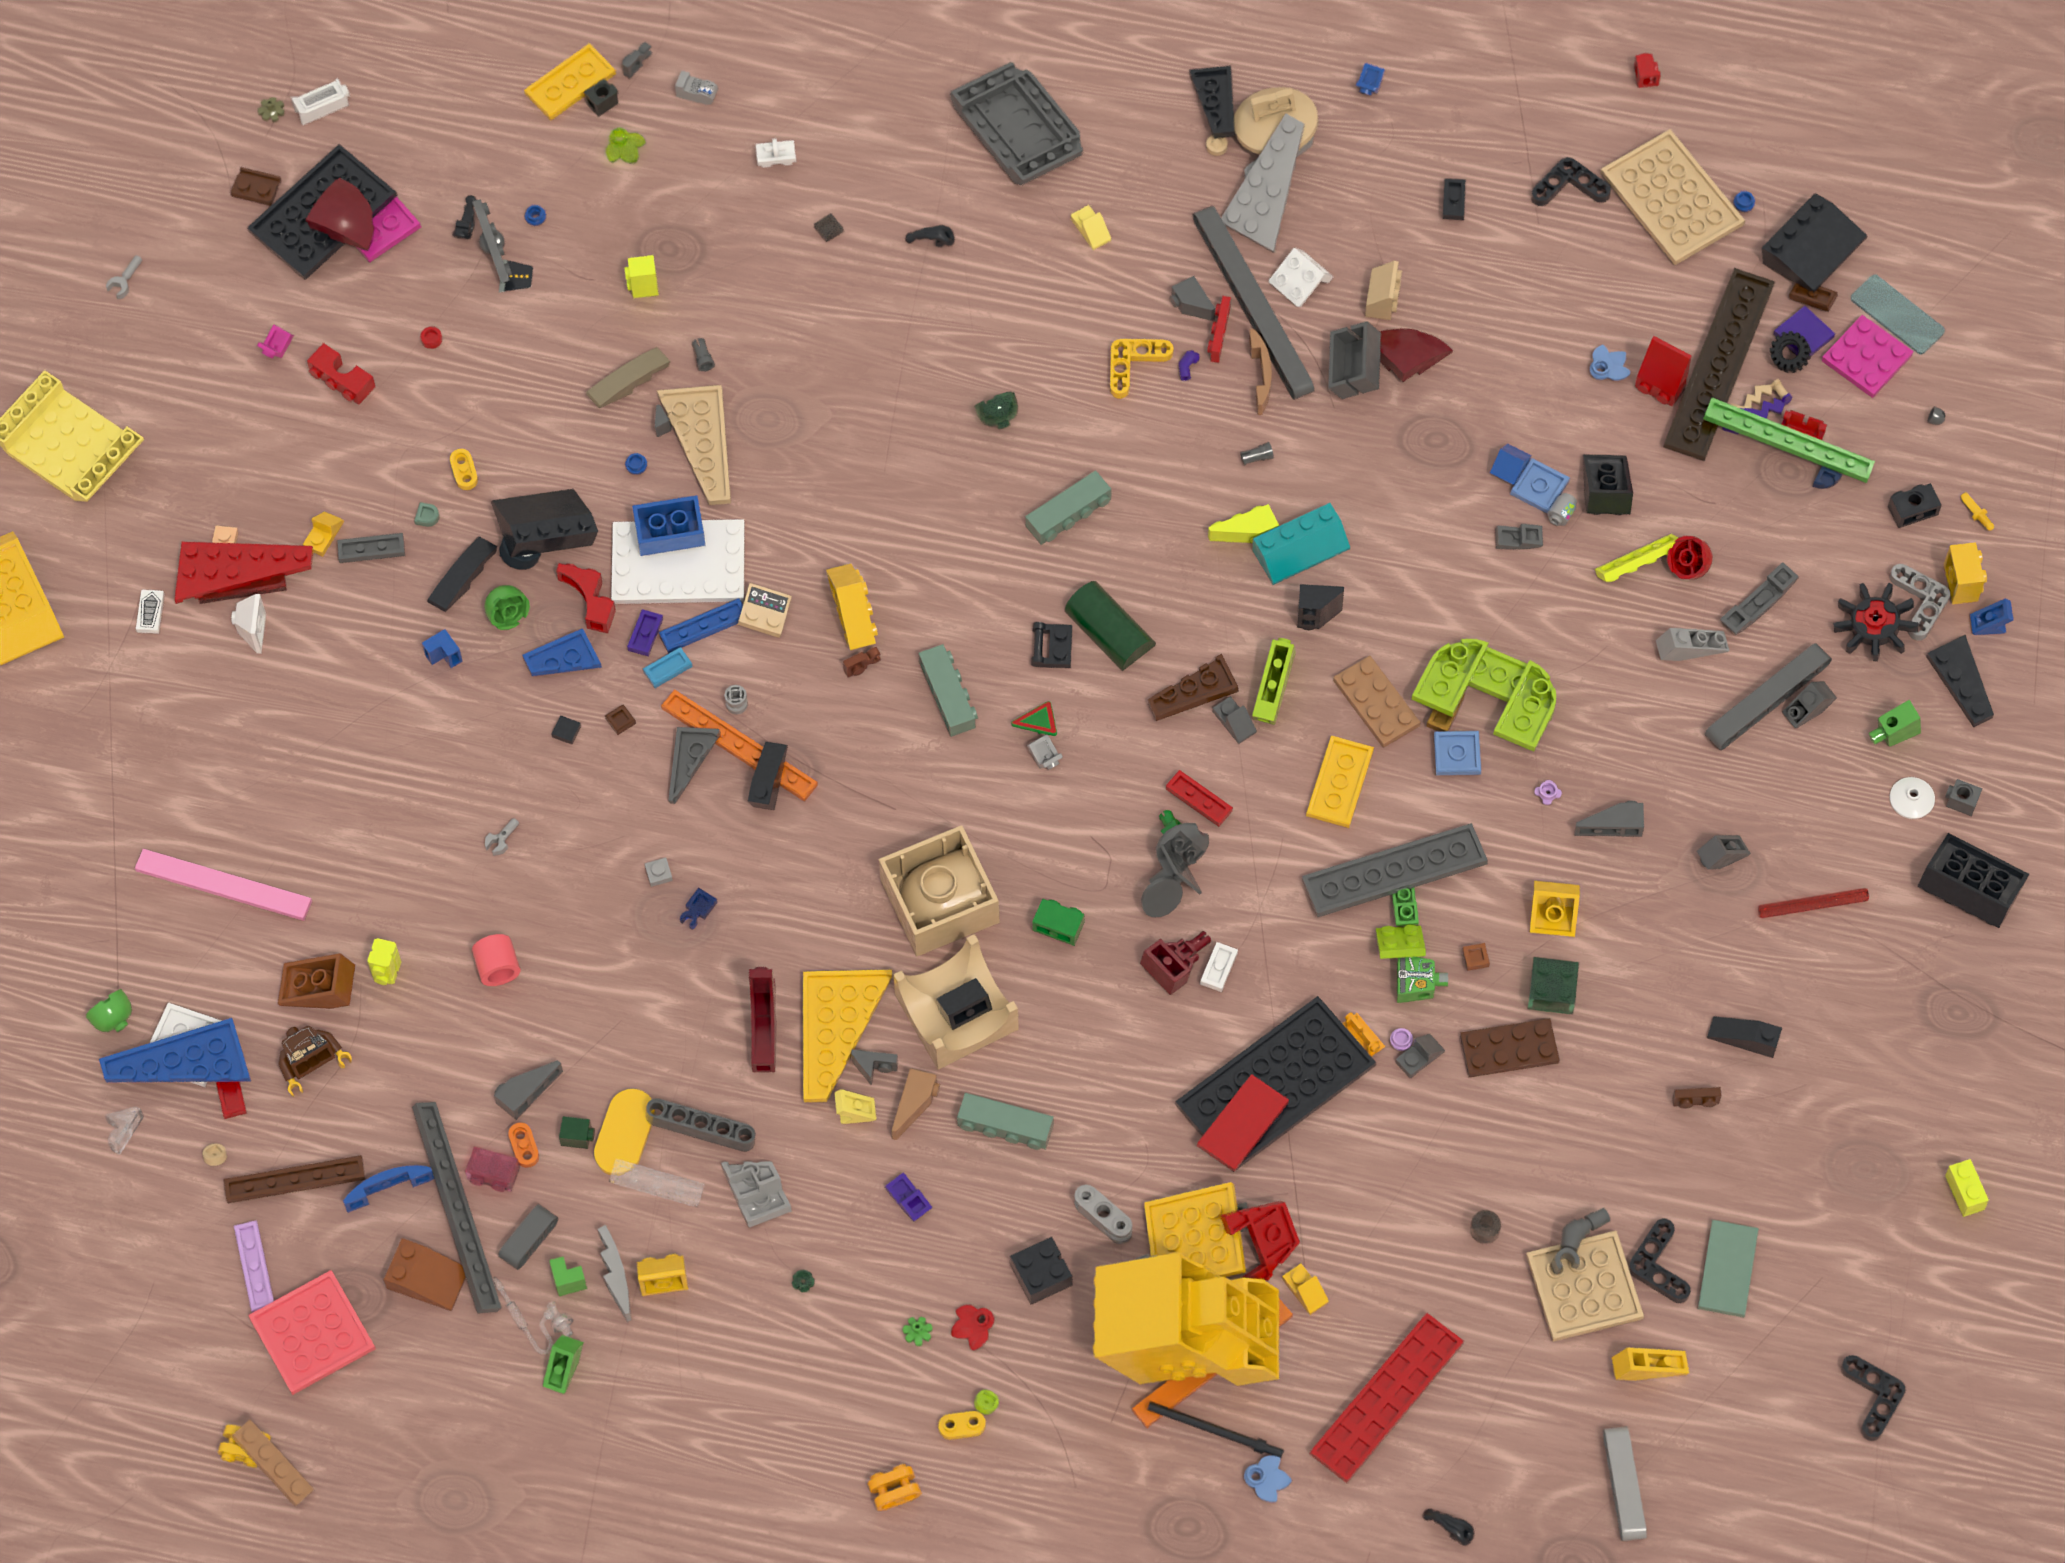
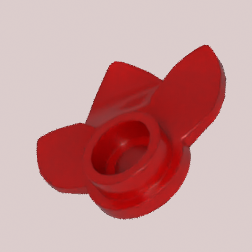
(969, 1326)

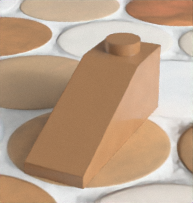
(916, 1098)

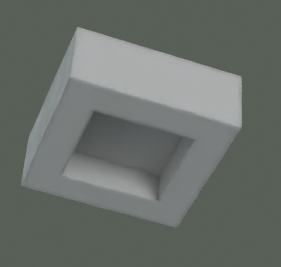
(658, 872)

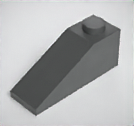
(1619, 820)
(525, 1088)

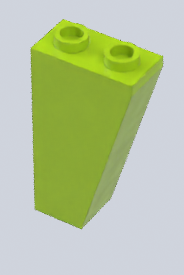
(1274, 680)

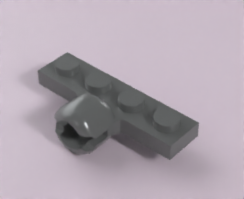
(492, 240)

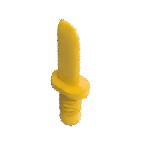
(1979, 514)

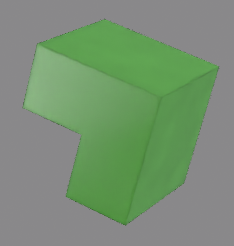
(566, 1279)

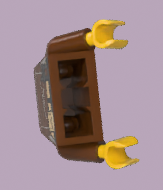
(307, 1051)

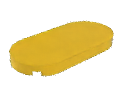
(623, 1130)

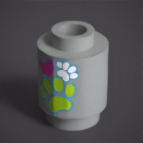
(1562, 509)

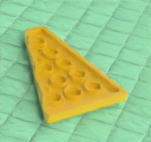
(834, 1018)

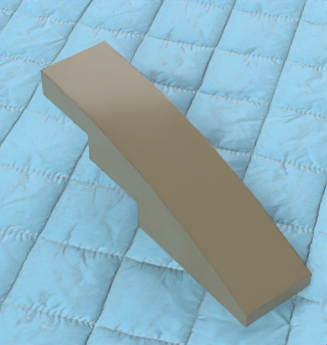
(624, 379)

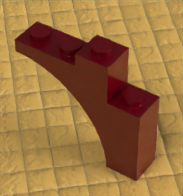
(763, 1019)

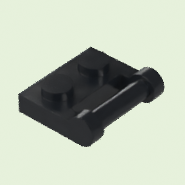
(1059, 645)

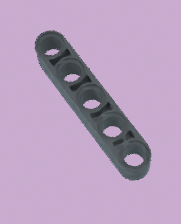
(693, 1116)

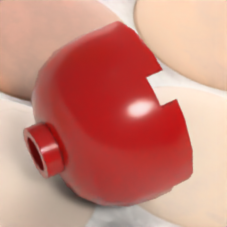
(1690, 558)

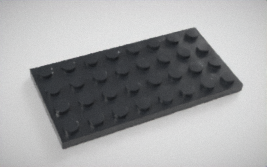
(1302, 1058)

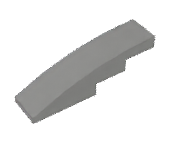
(616, 1278)

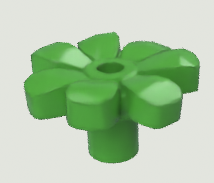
(917, 1331)

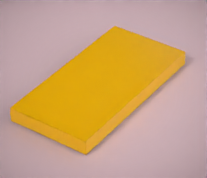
(569, 81)
(1340, 781)

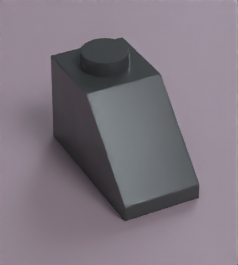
(1192, 299)
(1722, 851)

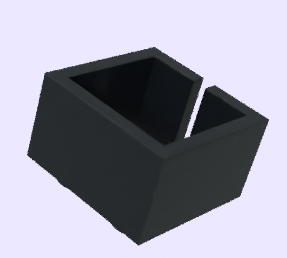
(1041, 1270)

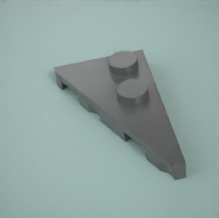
(689, 753)

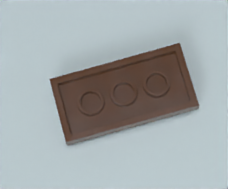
(1509, 1047)

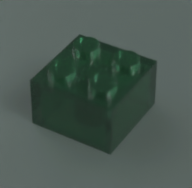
(1553, 985)

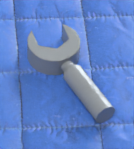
(121, 281)

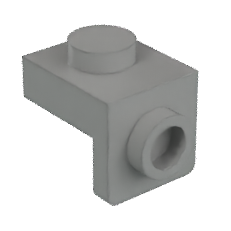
(1044, 752)

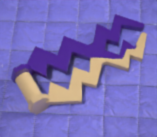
(1777, 407)

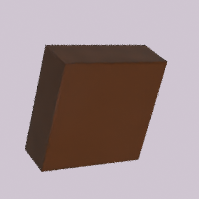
(620, 719)

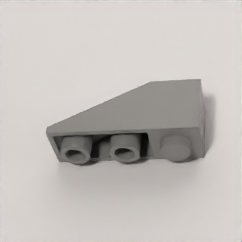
(1686, 644)

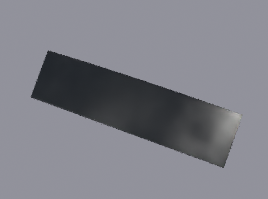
(461, 574)

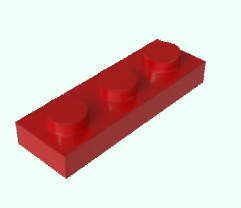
(1219, 329)
(1199, 798)

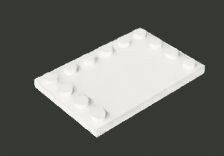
(682, 575)

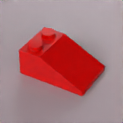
(1663, 372)

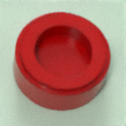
(431, 337)

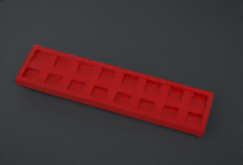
(1386, 1397)

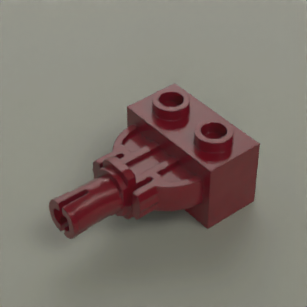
(1173, 961)

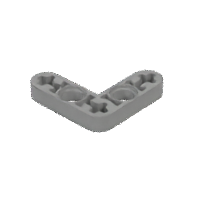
(1928, 595)

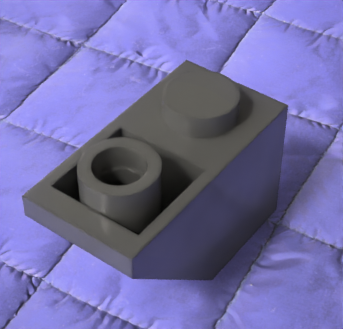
(1809, 703)

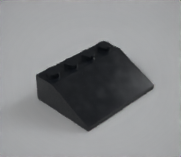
(1812, 243)
(545, 522)
(1973, 880)

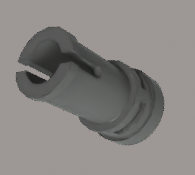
(704, 359)
(1260, 453)

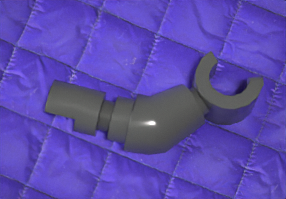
(1573, 1234)

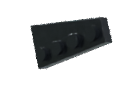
(1216, 97)
(1961, 677)

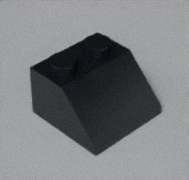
(1318, 605)

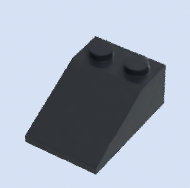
(1607, 484)

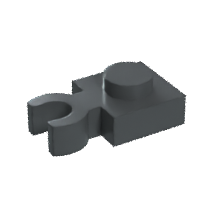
(634, 61)

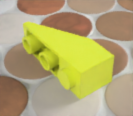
(1244, 526)

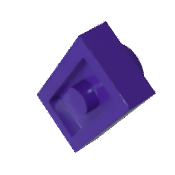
(645, 632)

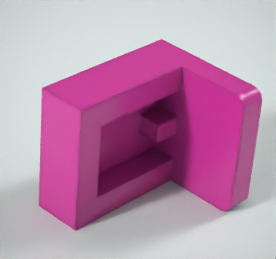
(276, 342)

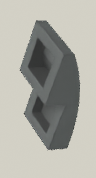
(1517, 538)

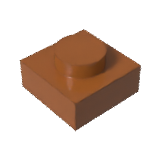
(1475, 956)

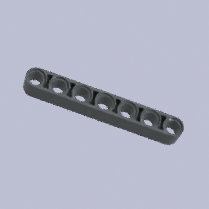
(1768, 696)

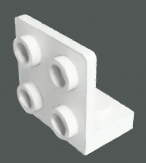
(1299, 276)

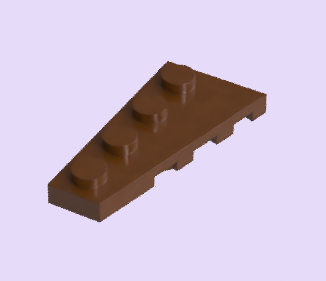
(1204, 686)

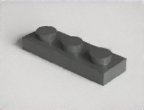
(371, 548)

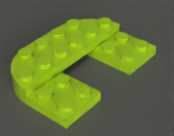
(1474, 664)

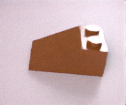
(317, 982)
(425, 1275)

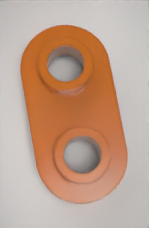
(523, 1146)

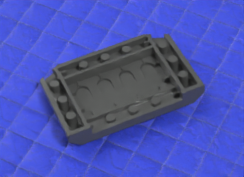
(1018, 122)

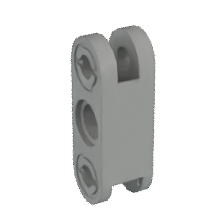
(1115, 1226)

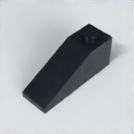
(768, 776)
(1746, 1034)

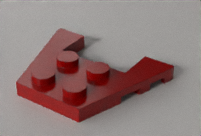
(1270, 1232)

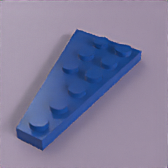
(193, 1056)

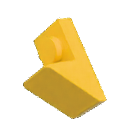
(323, 532)
(1306, 1288)

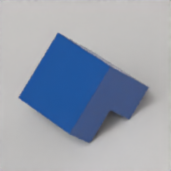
(1510, 463)
(441, 647)

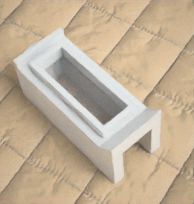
(321, 101)

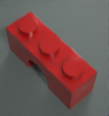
(353, 385)

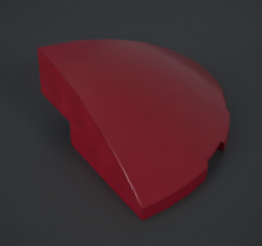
(343, 215)
(1410, 351)

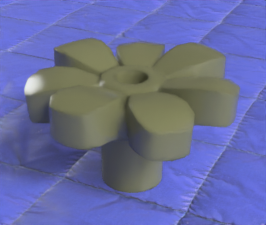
(271, 108)

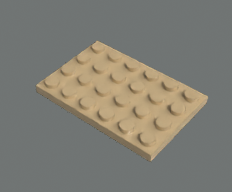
(1672, 197)

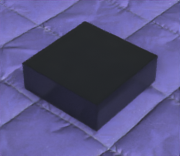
(566, 729)

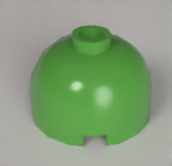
(506, 606)
(111, 1013)

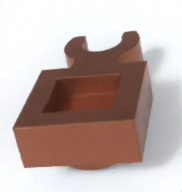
(858, 663)

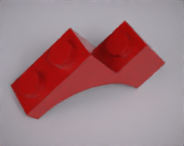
(588, 583)

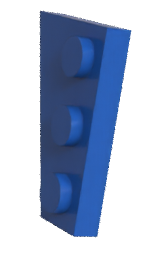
(563, 655)

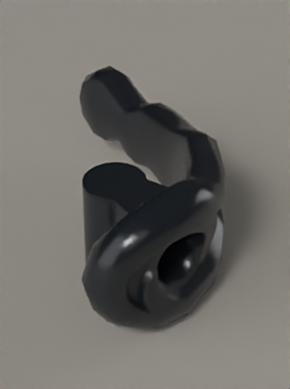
(466, 225)
(941, 234)
(1460, 1529)

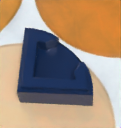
(1826, 478)

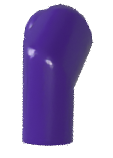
(1185, 362)

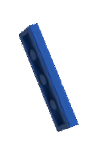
(701, 626)

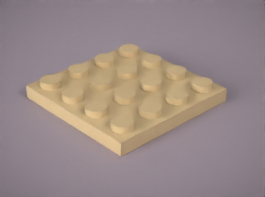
(1588, 1297)

